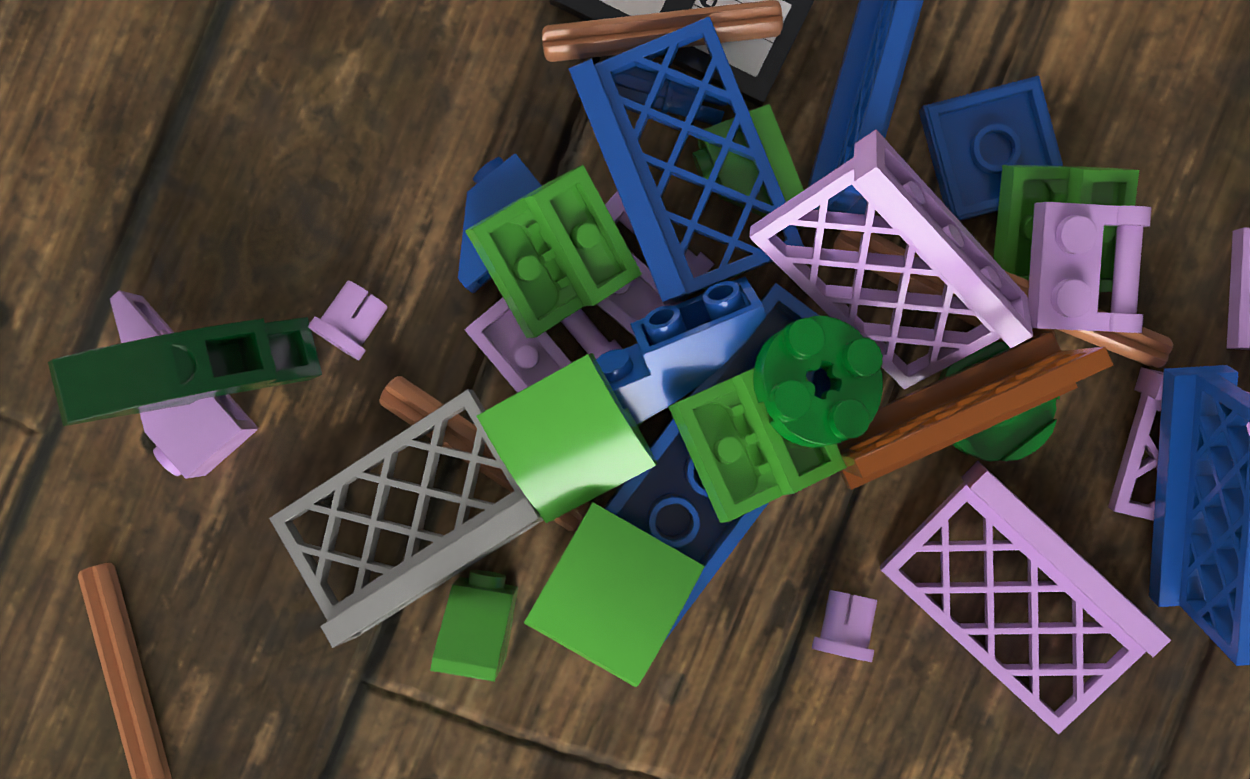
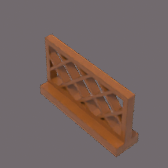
(966, 405)

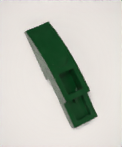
(182, 368)

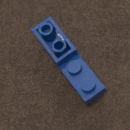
(681, 347)

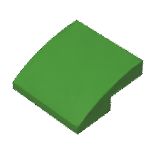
(1032, 184)
(554, 252)
(567, 438)
(741, 453)
(614, 595)

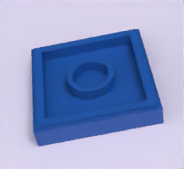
(982, 132)

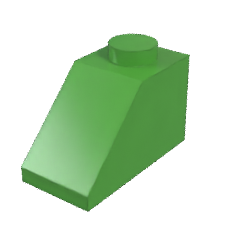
(741, 173)
(476, 626)

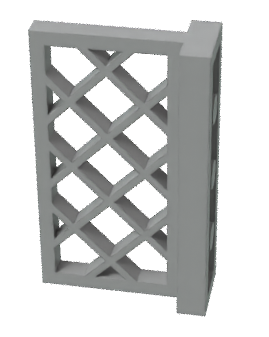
(420, 570)

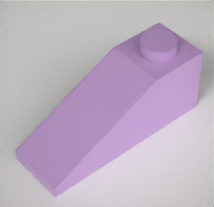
(189, 436)

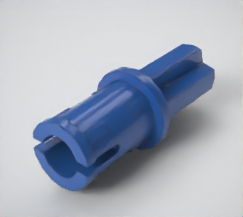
(673, 97)

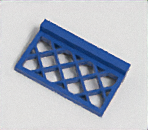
(865, 88)
(631, 166)
(1199, 506)

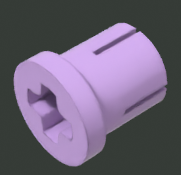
(341, 328)
(847, 626)

